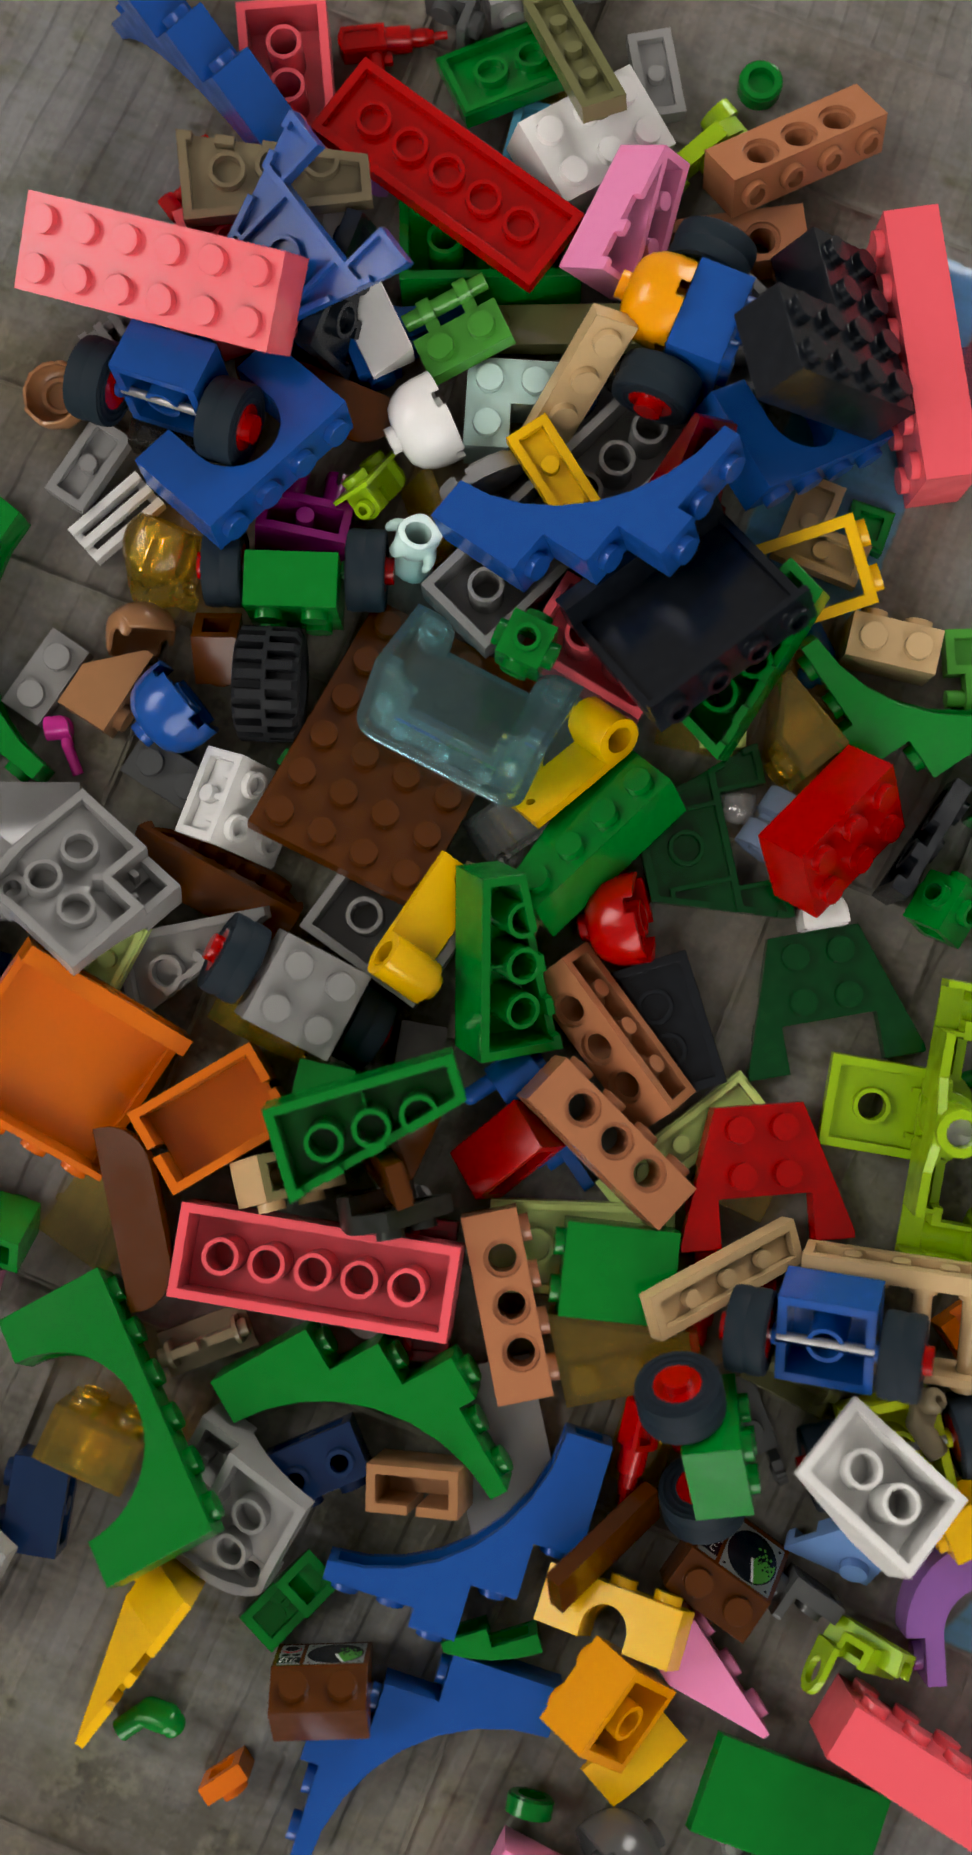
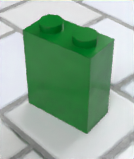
(608, 1266)

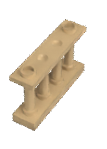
(924, 1278)

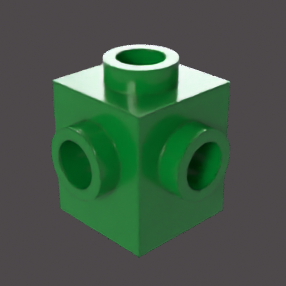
(522, 660)
(942, 907)

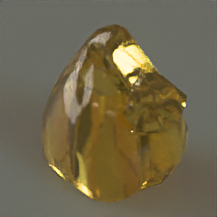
(161, 562)

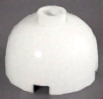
(423, 425)

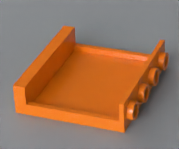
(74, 1057)

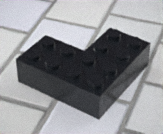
(825, 339)

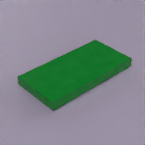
(782, 1804)

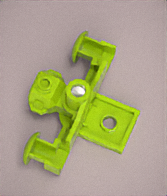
(921, 1120)

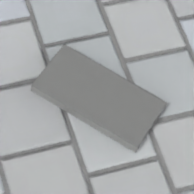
(524, 1437)

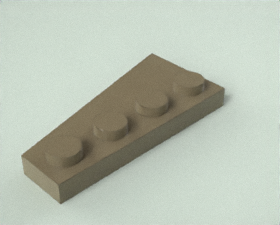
(222, 172)

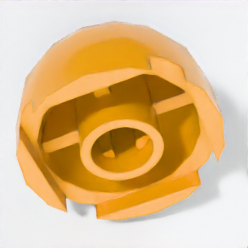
(655, 295)

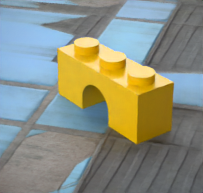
(654, 1624)

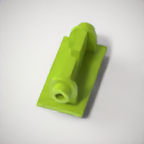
(372, 485)

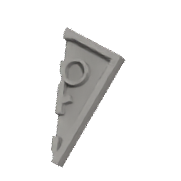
(175, 958)

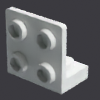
(222, 802)

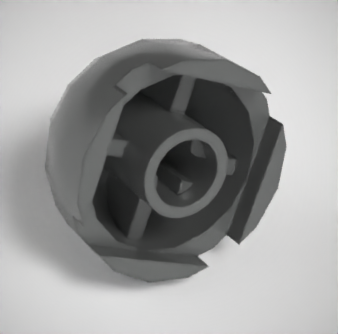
(618, 1833)

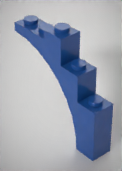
(204, 55)
(592, 536)
(494, 1559)
(412, 1711)

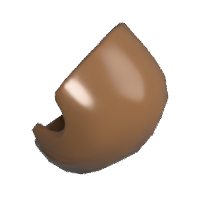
(45, 396)
(139, 628)

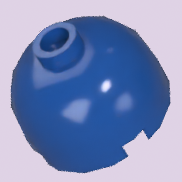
(169, 712)

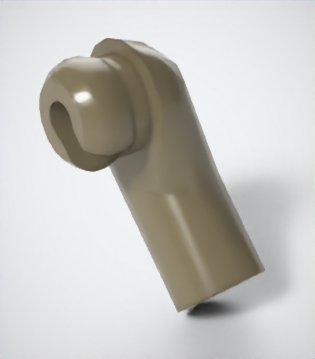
(921, 1422)

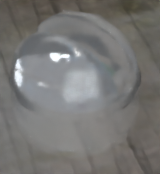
(738, 806)

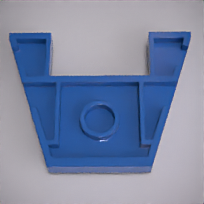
(282, 221)

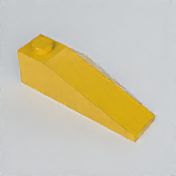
(143, 1626)

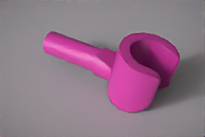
(62, 729)

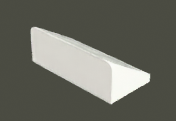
(382, 334)

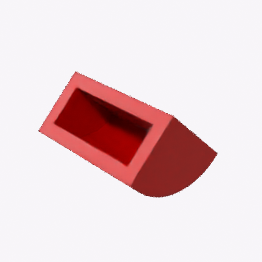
(505, 1151)

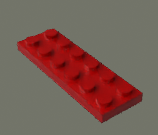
(449, 175)

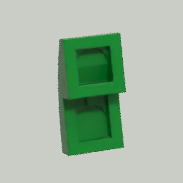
(287, 1600)
(478, 1642)

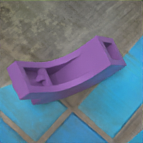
(924, 1608)

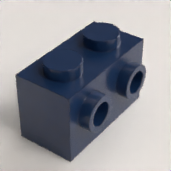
(324, 1458)
(37, 1505)

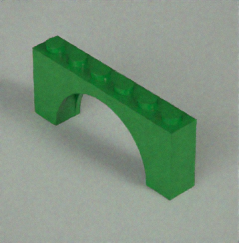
(171, 1501)

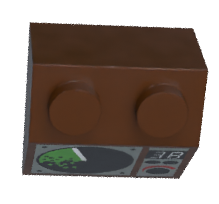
(728, 1579)
(321, 1691)

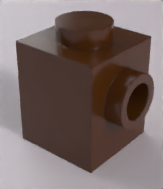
(213, 646)

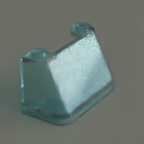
(459, 715)

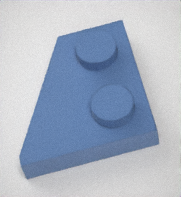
(832, 1550)

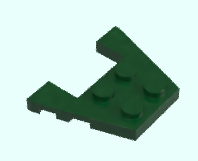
(694, 856)
(821, 979)

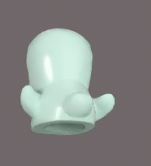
(414, 546)

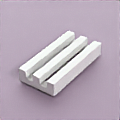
(104, 507)

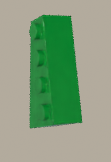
(726, 716)
(498, 968)
(355, 1117)

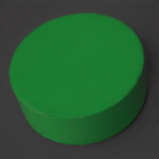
(759, 85)
(529, 1804)

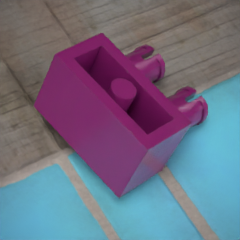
(306, 521)

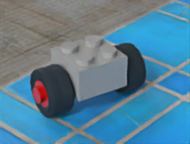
(298, 992)

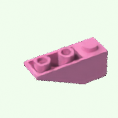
(712, 1679)

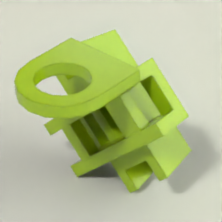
(860, 1647)

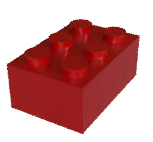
(832, 830)

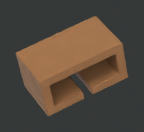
(401, 1477)

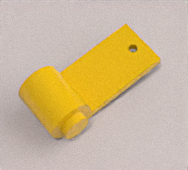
(600, 742)
(418, 934)

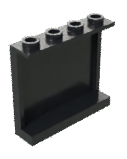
(687, 632)

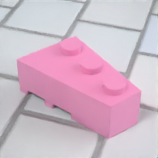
(627, 216)

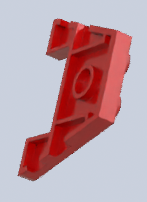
(758, 1154)

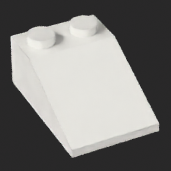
(879, 1490)

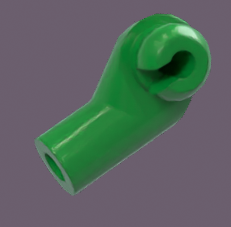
(153, 1715)

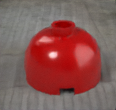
(618, 921)

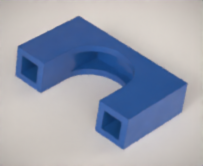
(776, 463)
(227, 499)

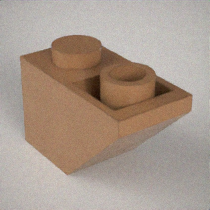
(103, 690)

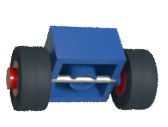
(704, 333)
(168, 383)
(828, 1335)

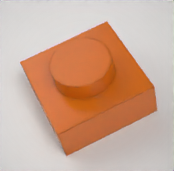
(227, 1777)

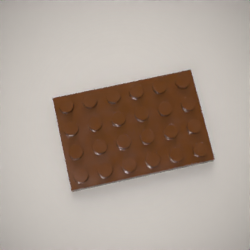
(357, 800)

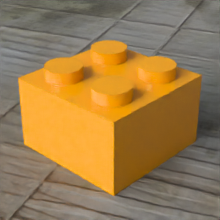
(607, 1705)

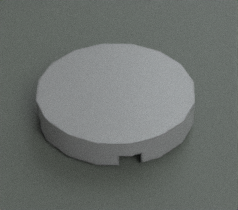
(488, 473)

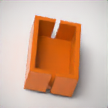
(208, 1117)

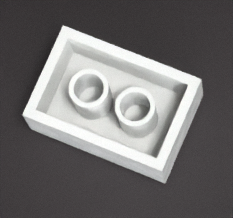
(575, 155)

